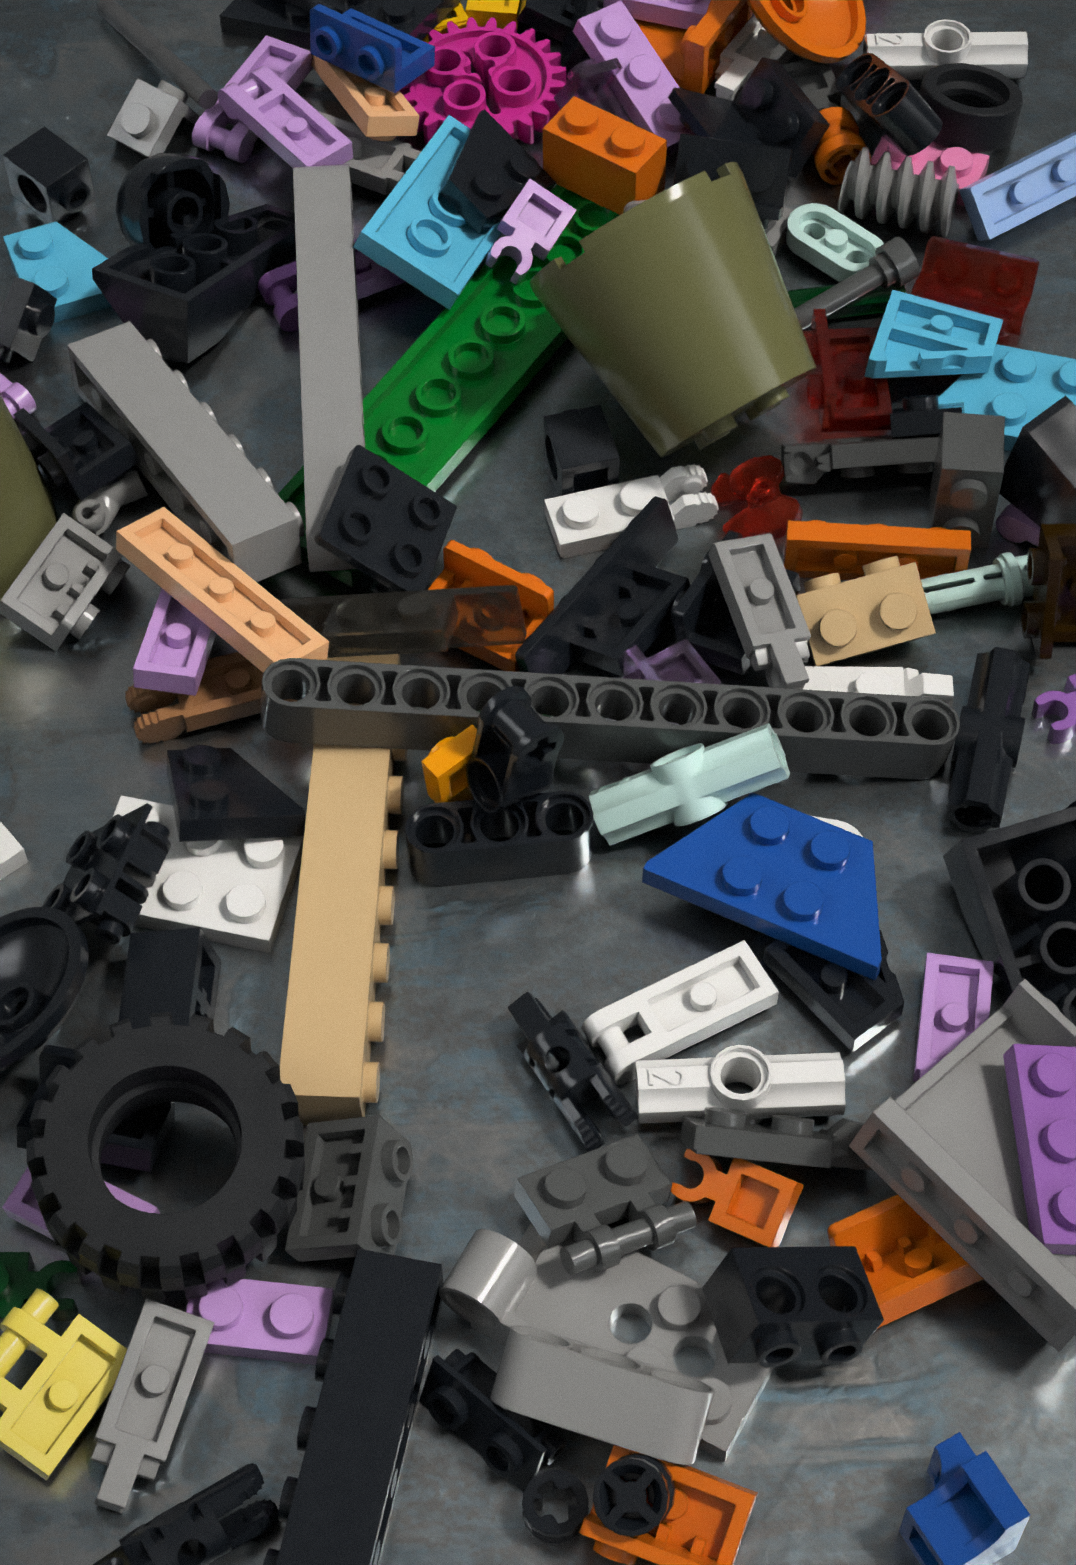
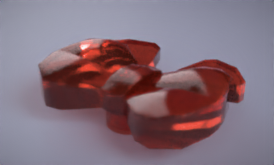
(757, 484)

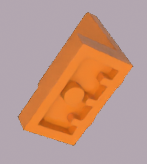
(695, 52)

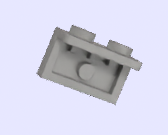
(60, 582)

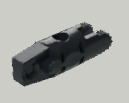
(568, 1068)
(191, 1529)

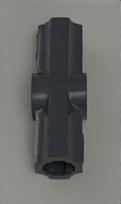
(988, 740)

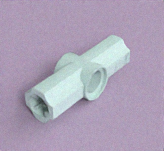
(689, 784)

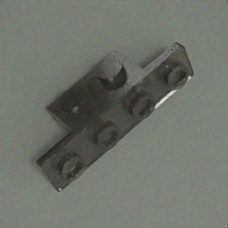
(414, 620)

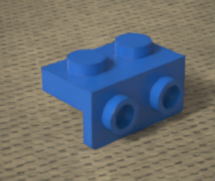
(368, 47)

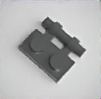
(597, 1189)

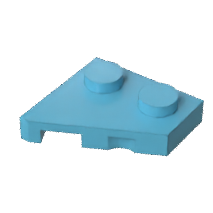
(60, 266)

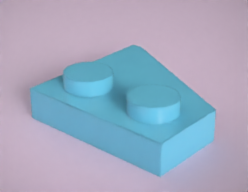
(931, 339)

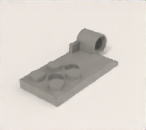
(528, 1286)

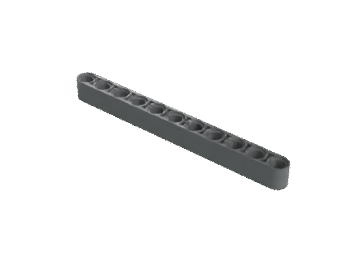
(579, 704)

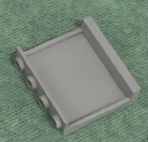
(957, 1162)

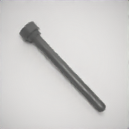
(891, 266)

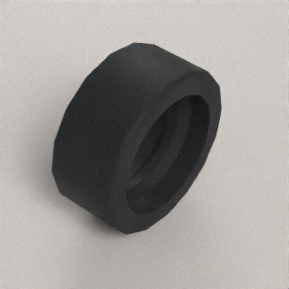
(974, 104)

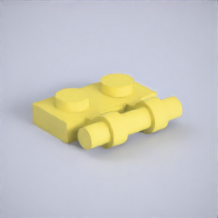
(63, 1391)

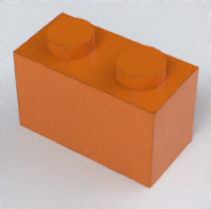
(603, 156)

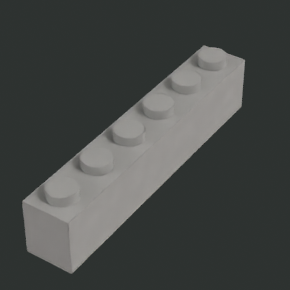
(187, 452)

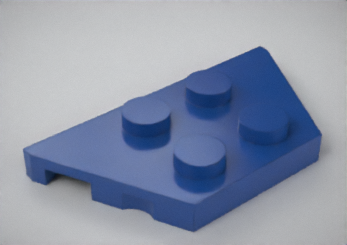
(780, 878)

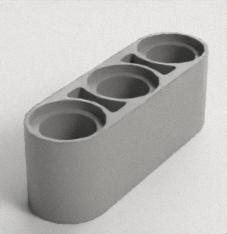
(602, 1394)

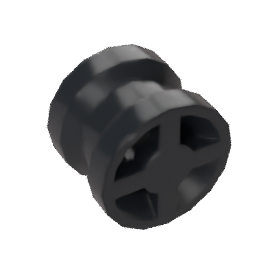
(623, 1504)

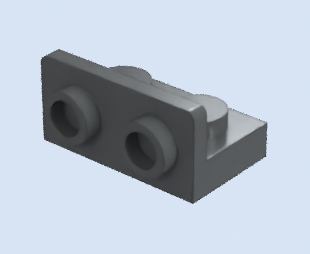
(350, 1190)

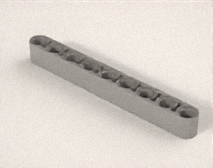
(326, 340)

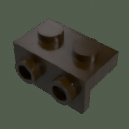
(1053, 574)

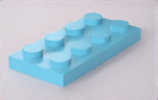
(421, 232)

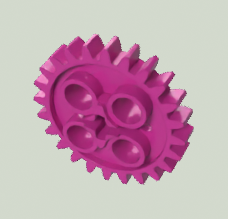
(509, 71)

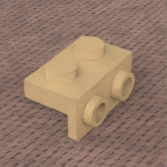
(865, 612)

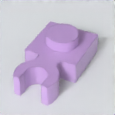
(530, 228)

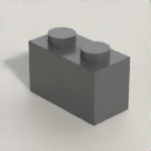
(968, 474)

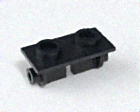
(510, 1443)

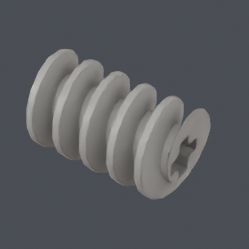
(899, 191)

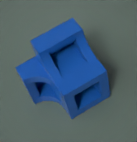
(969, 1513)

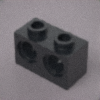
(792, 1305)

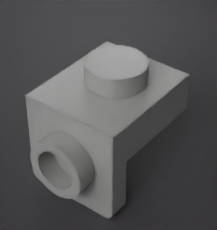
(151, 117)

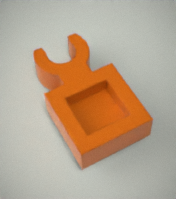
(746, 1198)

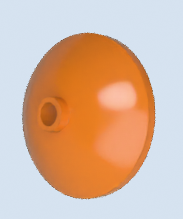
(814, 28)

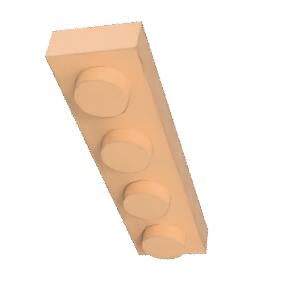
(218, 591)

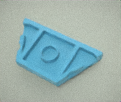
(1016, 386)

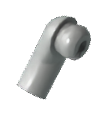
(101, 506)

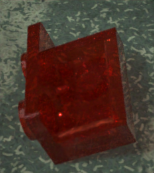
(978, 281)
(838, 385)

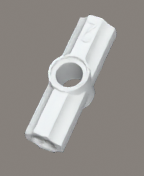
(950, 43)
(781, 1084)

